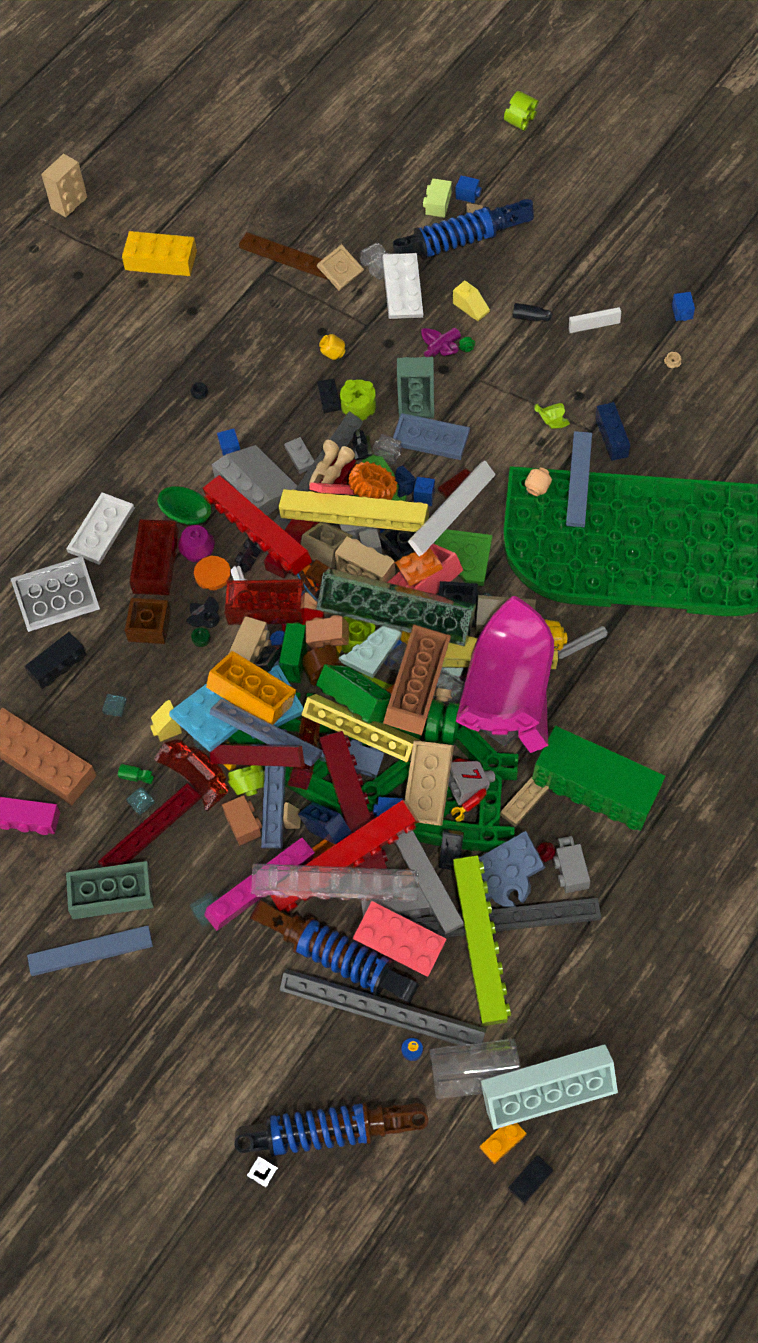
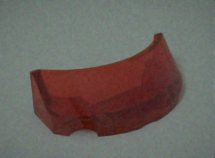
(196, 769)

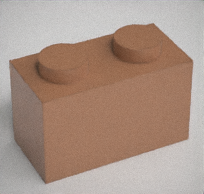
(327, 632)
(242, 820)

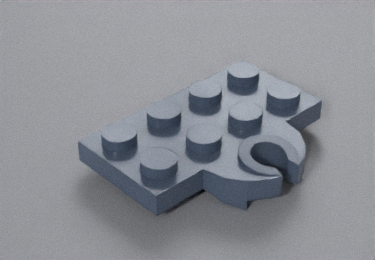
(509, 869)

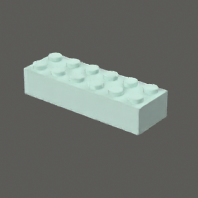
(549, 1086)

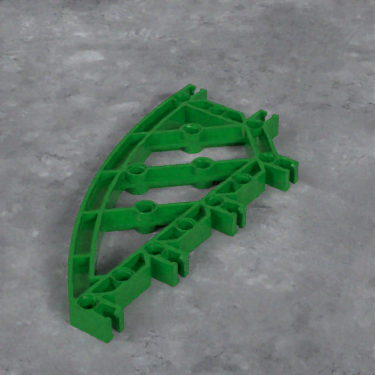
(467, 740)

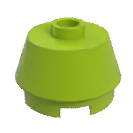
(247, 780)

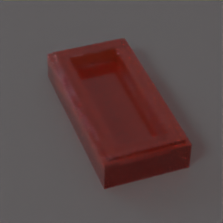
(452, 484)

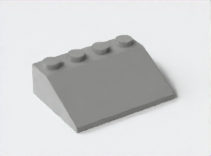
(254, 477)
(55, 593)

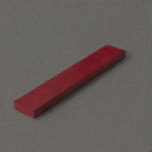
(258, 755)
(151, 827)

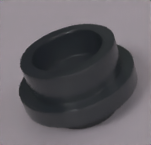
(199, 390)

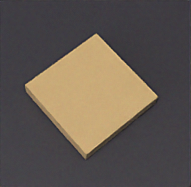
(340, 267)

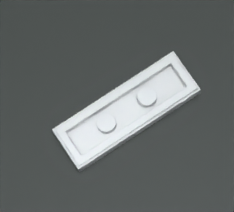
(594, 320)

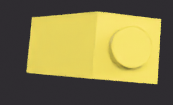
(470, 301)
(163, 724)

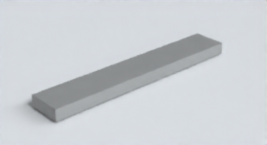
(429, 883)

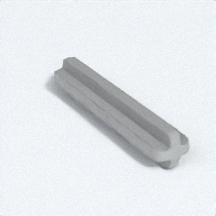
(582, 642)

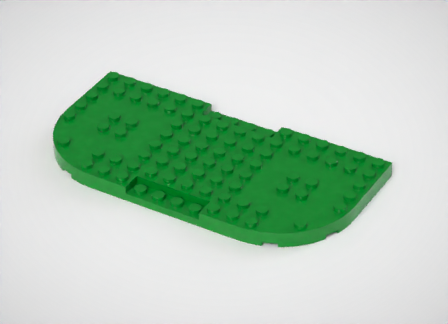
(640, 543)

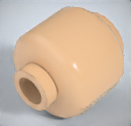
(538, 481)

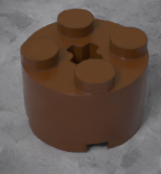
(315, 659)

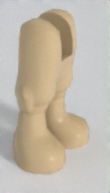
(327, 472)

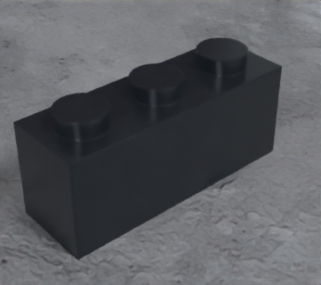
(55, 660)

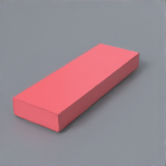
(331, 488)

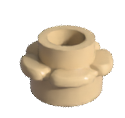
(673, 356)
(443, 694)

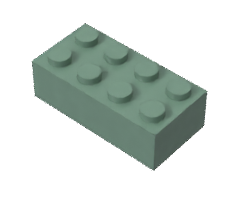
(416, 386)
(109, 890)

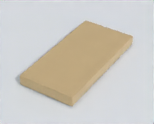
(429, 781)

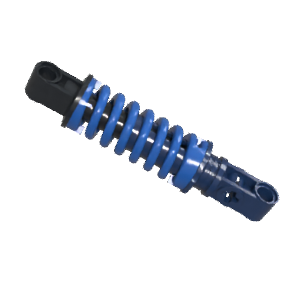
(479, 224)

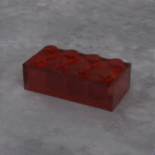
(154, 557)
(265, 601)

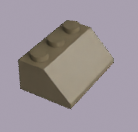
(489, 605)

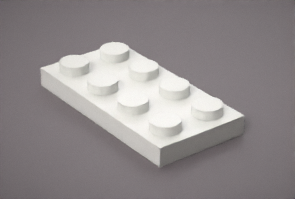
(402, 286)
(100, 528)

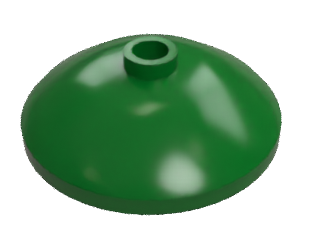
(184, 505)

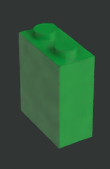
(293, 651)

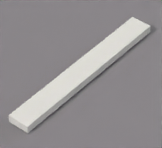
(451, 508)

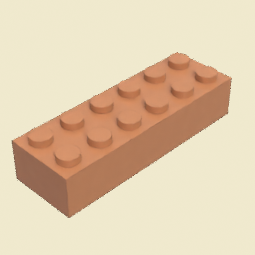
(417, 680)
(43, 759)

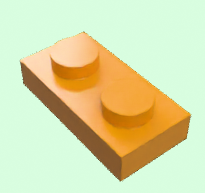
(502, 1141)

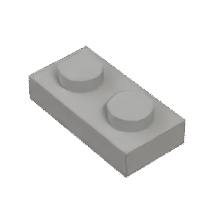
(299, 454)

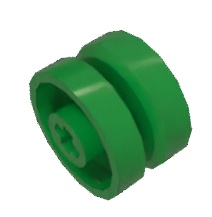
(440, 722)

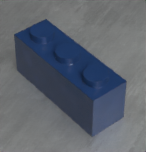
(612, 431)
(324, 823)

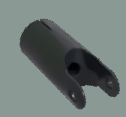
(531, 312)

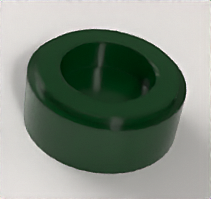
(200, 637)

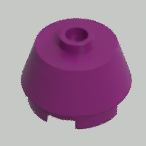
(196, 543)

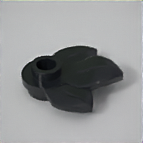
(201, 614)

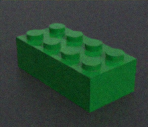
(355, 691)

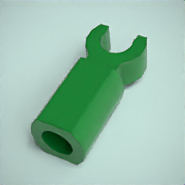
(135, 774)

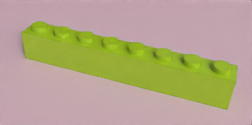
(480, 941)

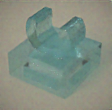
(140, 800)

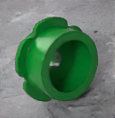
(466, 344)

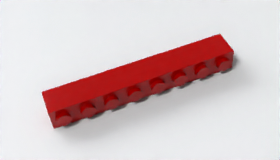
(257, 525)
(360, 845)

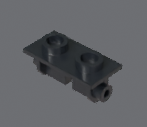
(361, 445)
(244, 558)

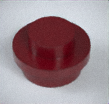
(546, 851)

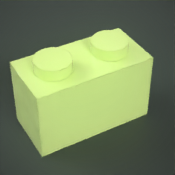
(438, 197)

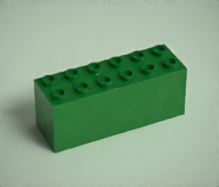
(597, 778)

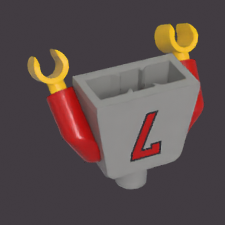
(468, 784)

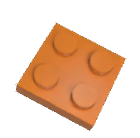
(416, 568)

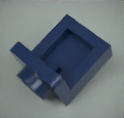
(405, 481)

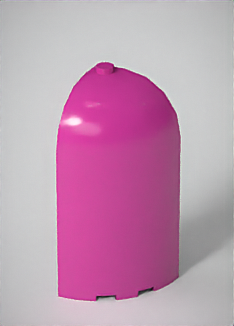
(508, 671)

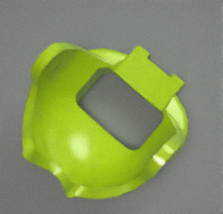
(553, 415)

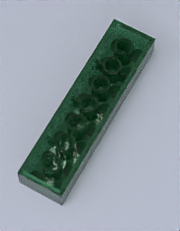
(394, 605)

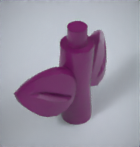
(440, 342)

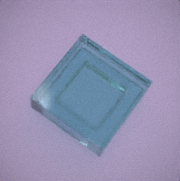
(114, 705)

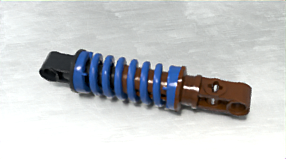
(338, 954)
(355, 1126)

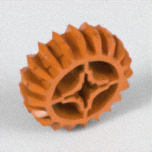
(372, 481)

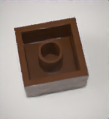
(147, 621)

